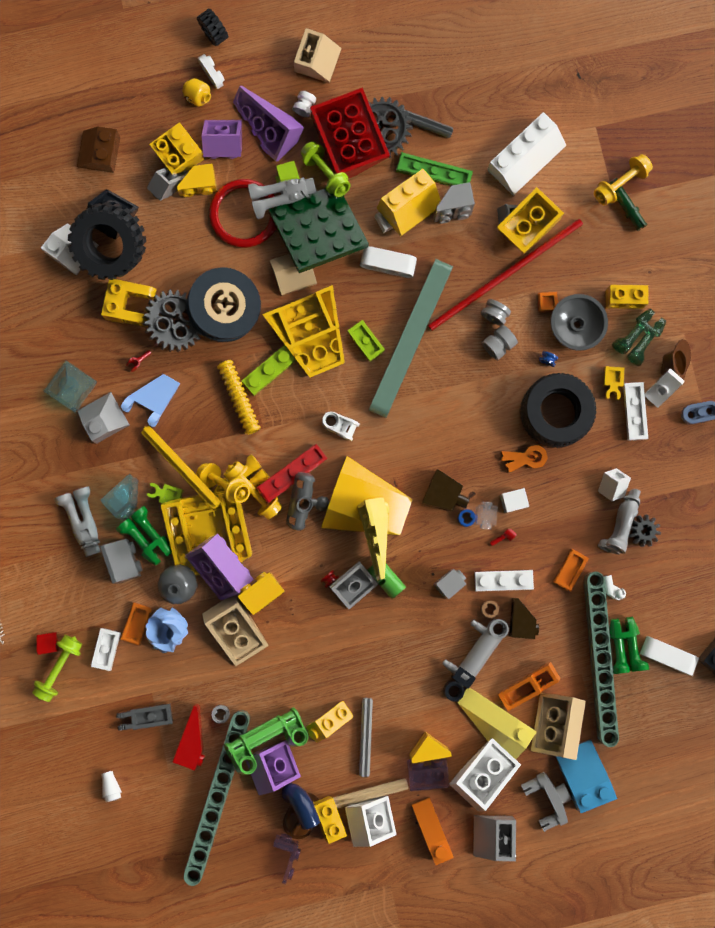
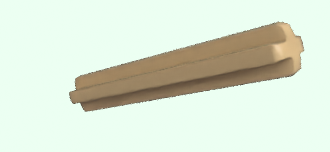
(371, 793)

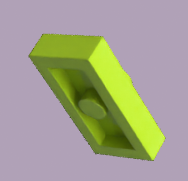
(366, 340)

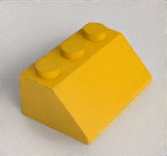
(410, 202)

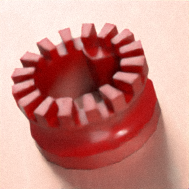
(329, 578)

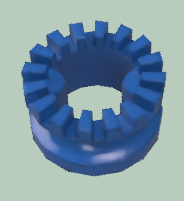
(548, 358)
(461, 520)

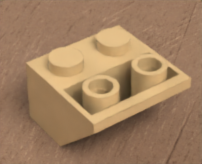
(316, 56)

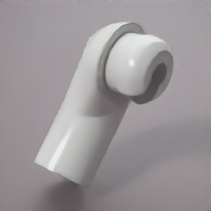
(613, 591)

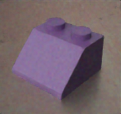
(222, 138)
(274, 768)

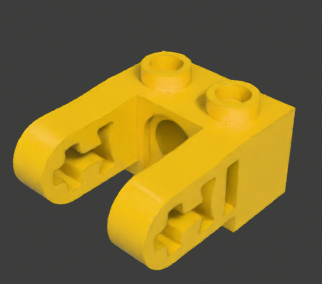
(116, 300)

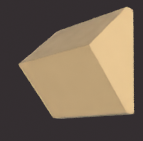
(288, 277)

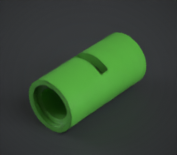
(391, 583)

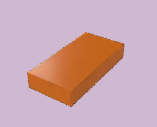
(570, 570)
(136, 623)

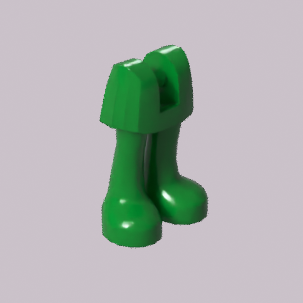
(129, 527)
(632, 630)

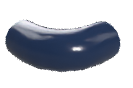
(301, 804)

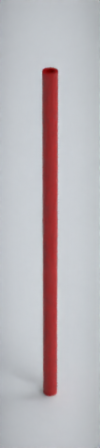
(504, 275)

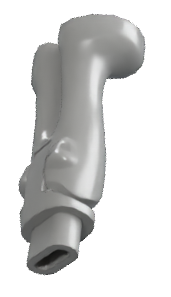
(290, 190)
(626, 513)
(85, 530)

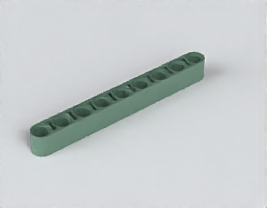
(410, 338)
(605, 667)
(212, 805)

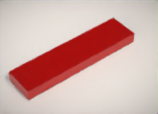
(285, 477)

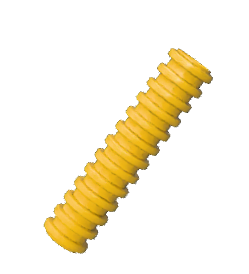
(238, 396)

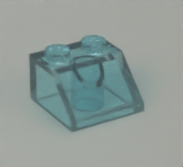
(122, 498)

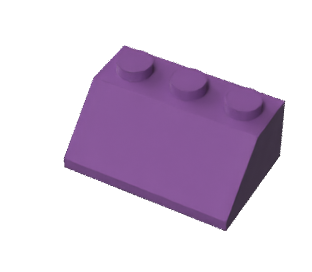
(219, 567)

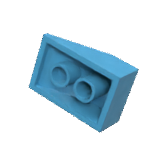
(587, 778)

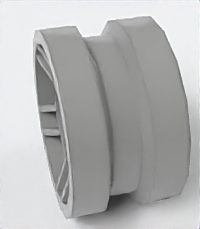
(495, 312)

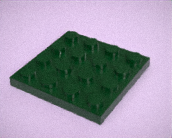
(318, 229)

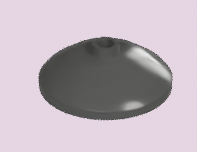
(587, 313)

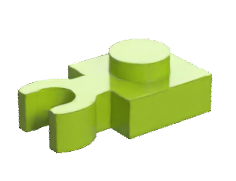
(166, 494)

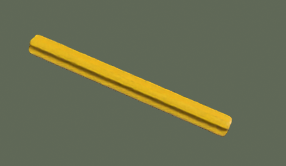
(178, 464)

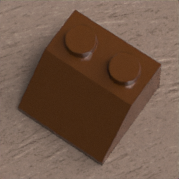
(99, 149)

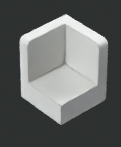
(614, 484)
(514, 500)

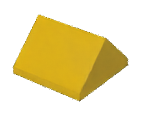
(428, 749)

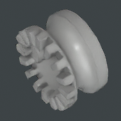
(215, 711)

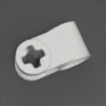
(341, 425)

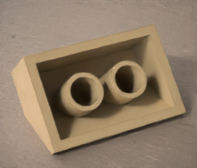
(558, 725)

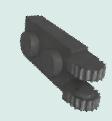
(147, 717)

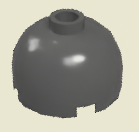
(177, 584)

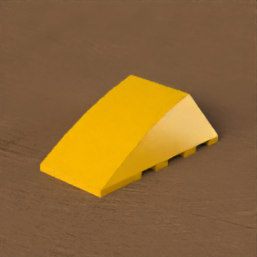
(310, 331)
(354, 487)

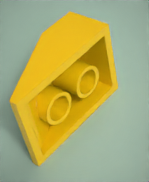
(530, 220)

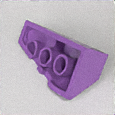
(270, 124)

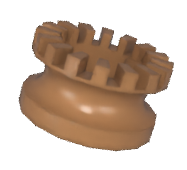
(484, 606)

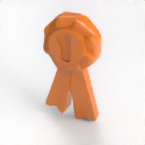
(534, 457)

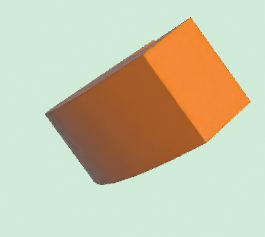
(529, 686)

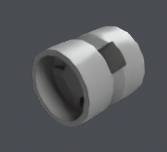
(500, 342)

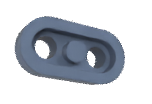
(699, 412)

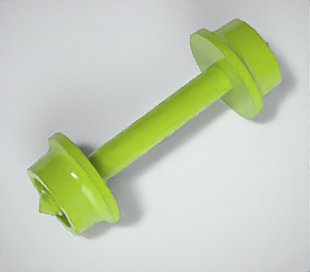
(313, 154)
(44, 690)

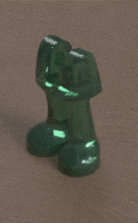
(636, 355)

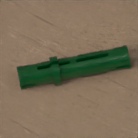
(631, 211)

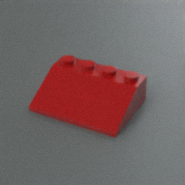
(349, 133)

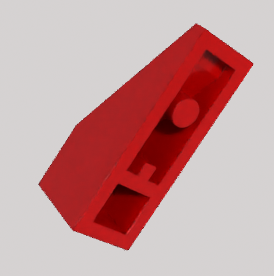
(191, 744)

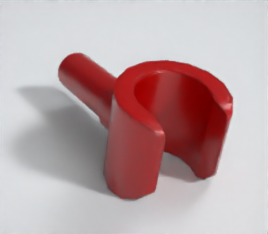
(136, 361)
(509, 534)

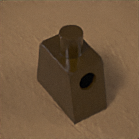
(444, 493)

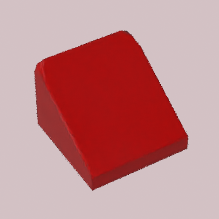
(47, 643)

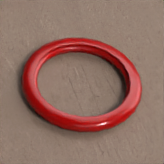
(217, 227)

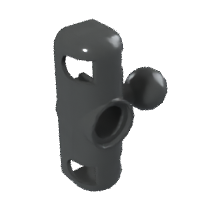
(301, 511)

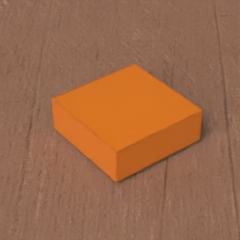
(547, 301)

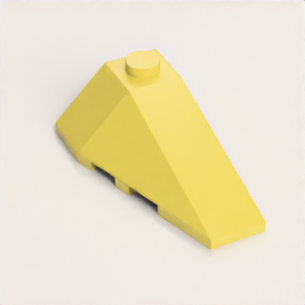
(375, 525)

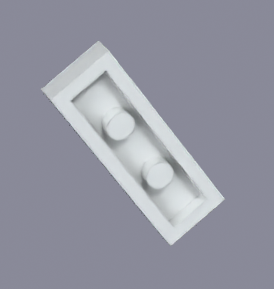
(635, 411)
(504, 580)

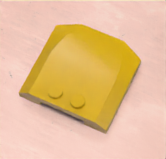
(193, 521)

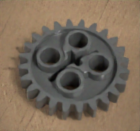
(383, 111)
(168, 336)

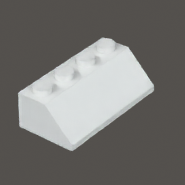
(527, 154)

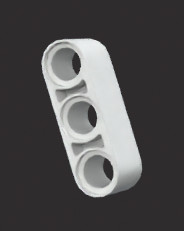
(388, 262)
(669, 655)

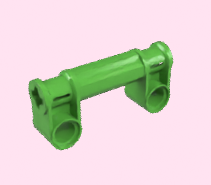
(262, 734)

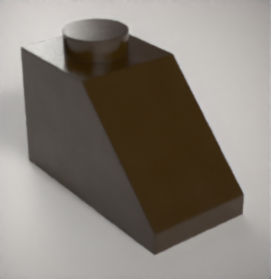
(522, 621)

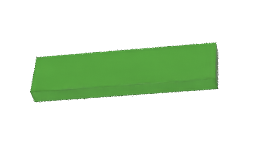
(438, 171)

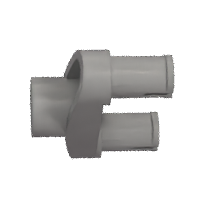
(557, 796)

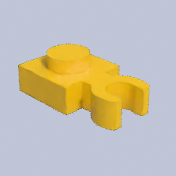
(613, 379)

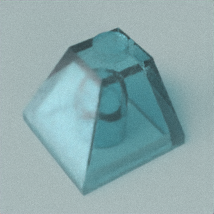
(70, 386)

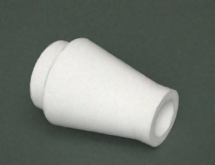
(110, 787)

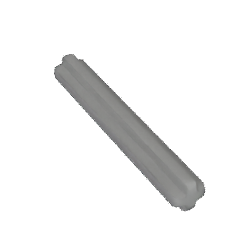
(365, 742)

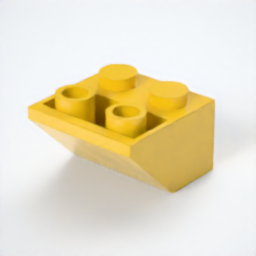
(177, 150)
(261, 592)

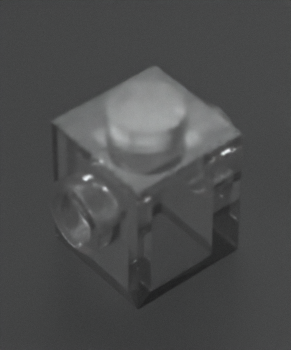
(486, 515)

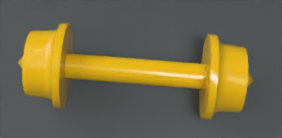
(639, 166)
(235, 491)
(268, 510)

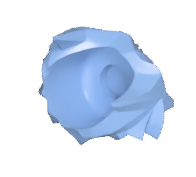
(166, 629)

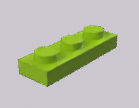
(269, 370)

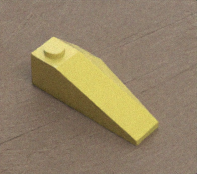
(496, 723)

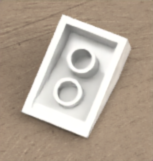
(485, 775)

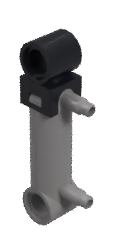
(476, 658)

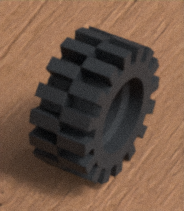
(212, 27)

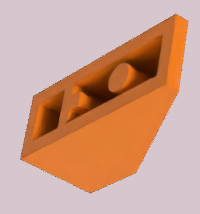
(432, 831)

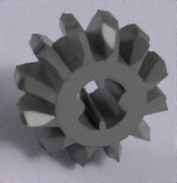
(650, 534)

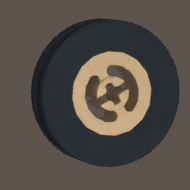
(231, 286)

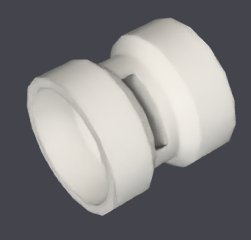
(305, 101)

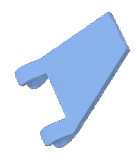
(154, 397)

